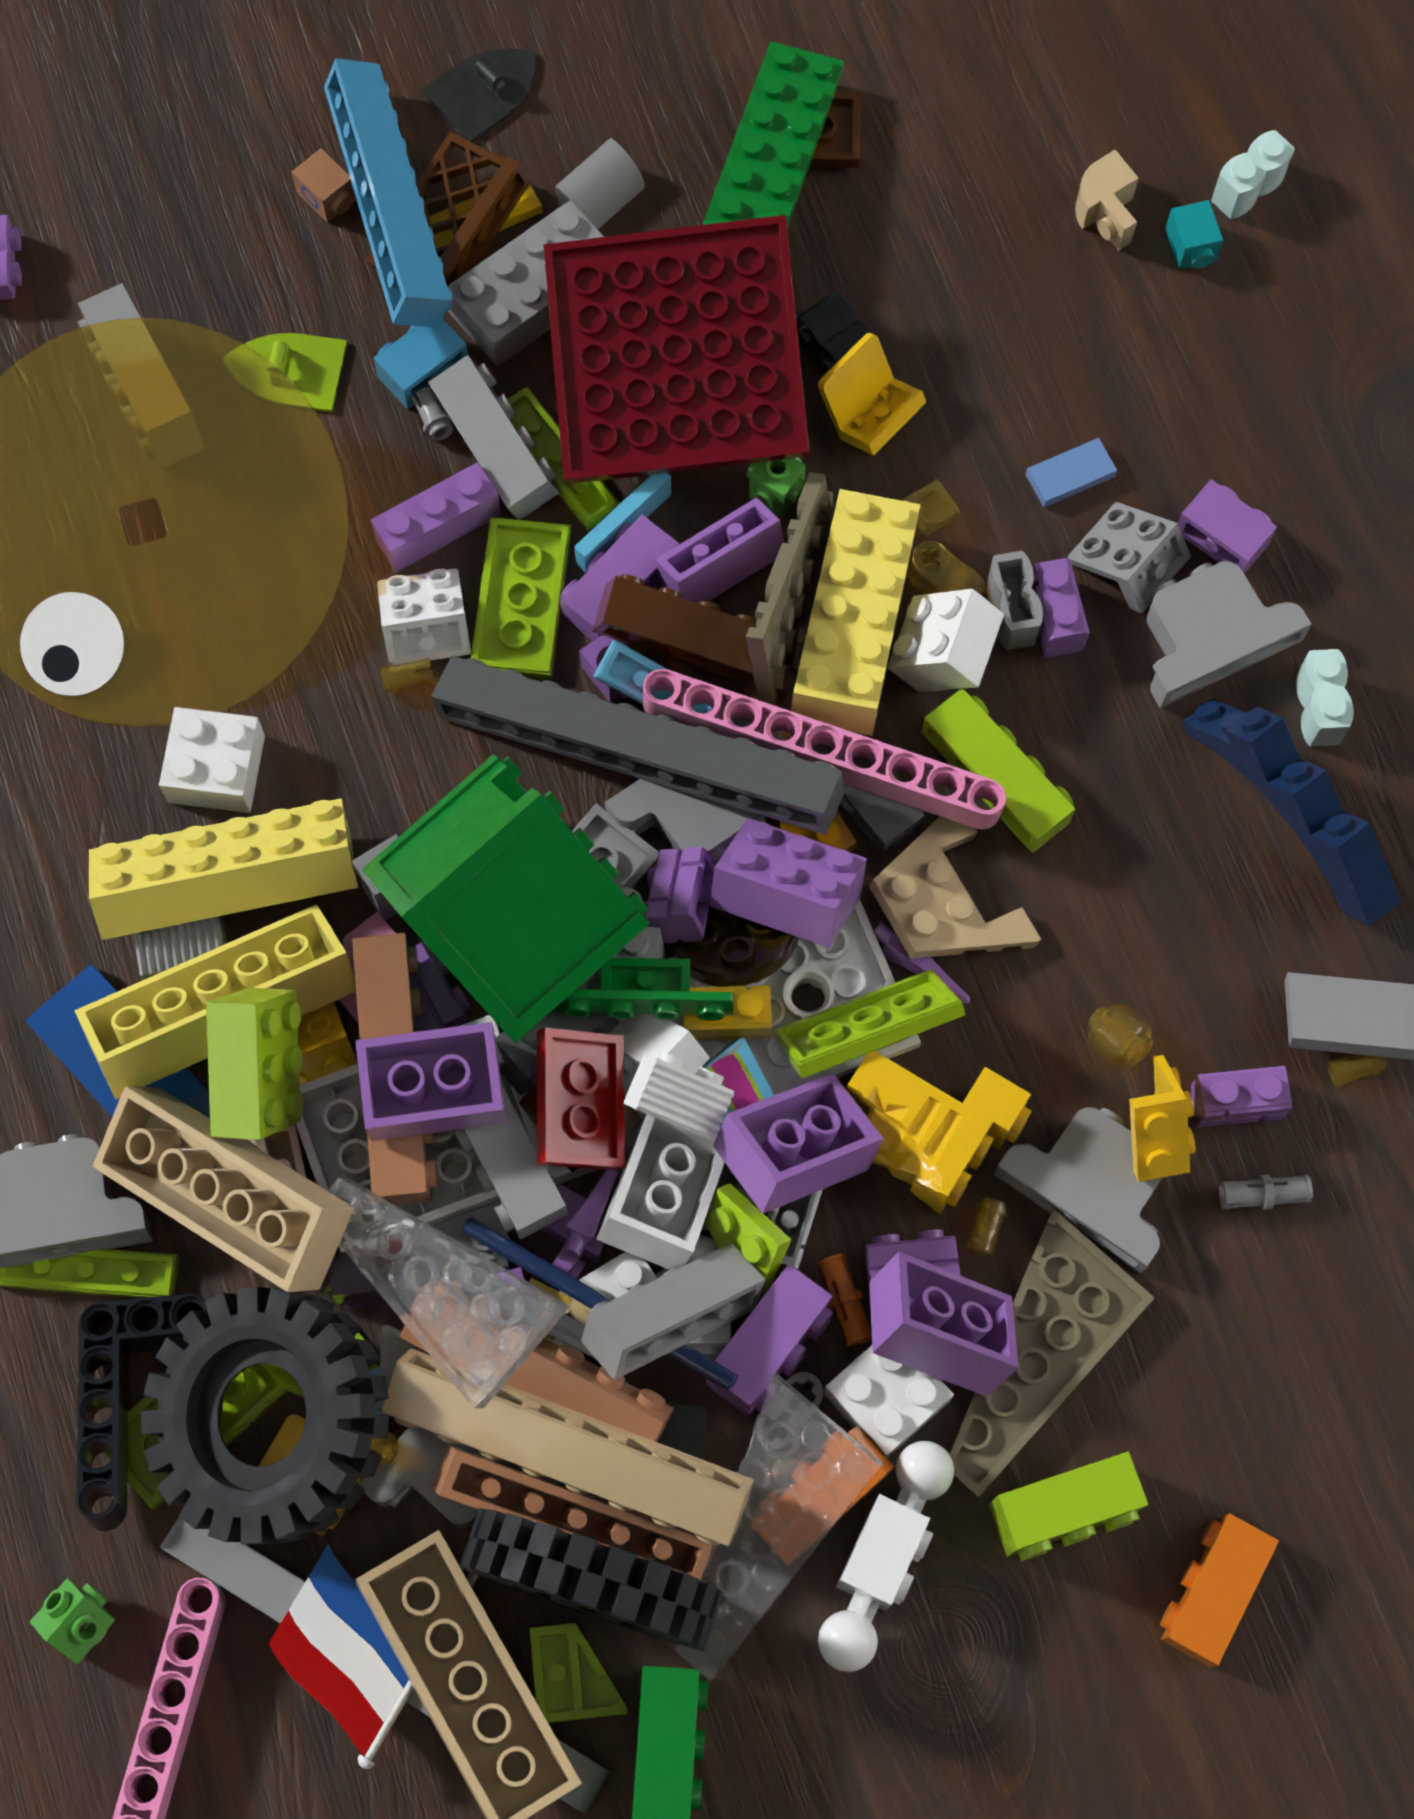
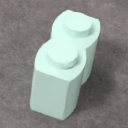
(1252, 174)
(1325, 700)

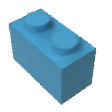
(417, 359)

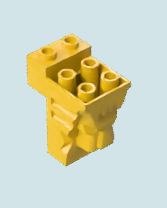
(929, 1133)

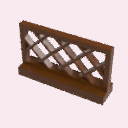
(487, 215)

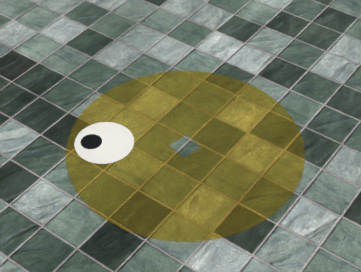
(245, 506)

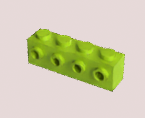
(976, 744)

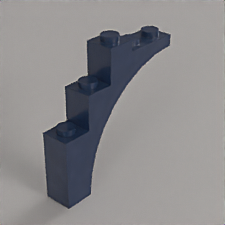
(1304, 796)

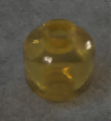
(1120, 1035)

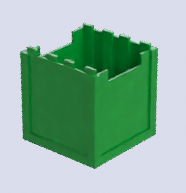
(507, 895)

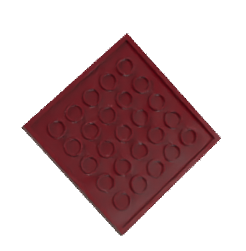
(676, 350)

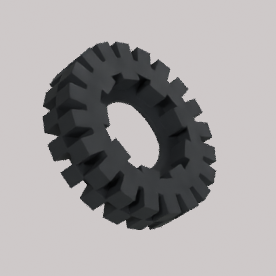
(334, 1450)
(591, 1578)

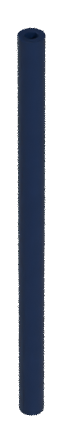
(585, 1295)

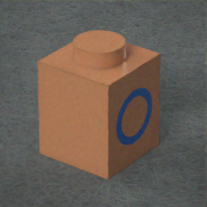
(324, 185)

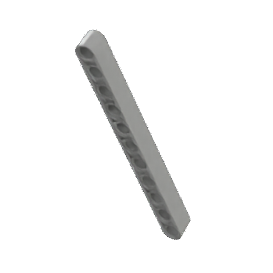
(275, 1589)

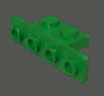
(647, 987)

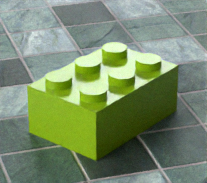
(254, 1063)
(1068, 1507)

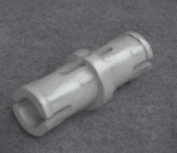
(1265, 1192)

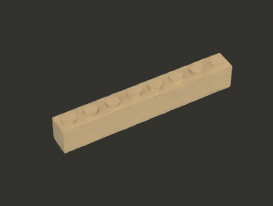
(573, 1450)

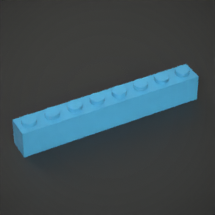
(387, 194)

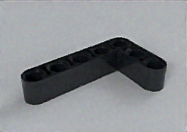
(113, 1392)

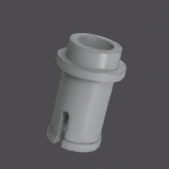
(436, 422)

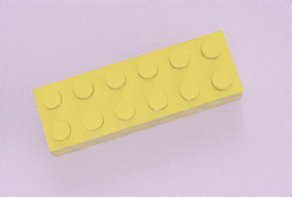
(855, 611)
(221, 868)
(163, 1019)

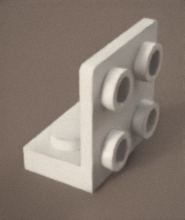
(423, 616)

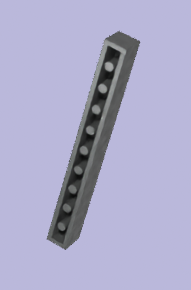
(640, 744)

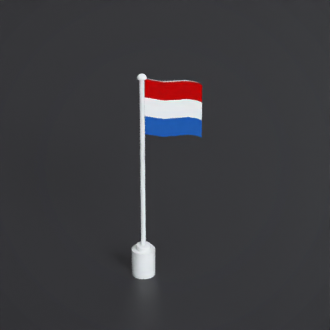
(342, 1656)

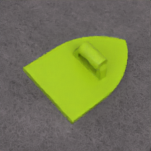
(308, 361)

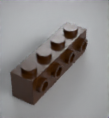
(675, 627)

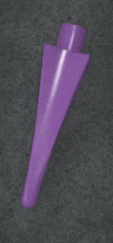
(896, 953)
(588, 1219)

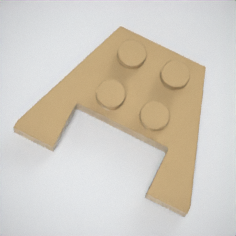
(932, 906)

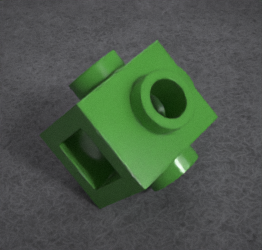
(777, 483)
(73, 1619)

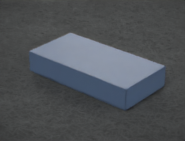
(1071, 472)

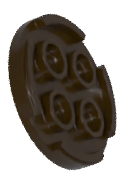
(735, 951)

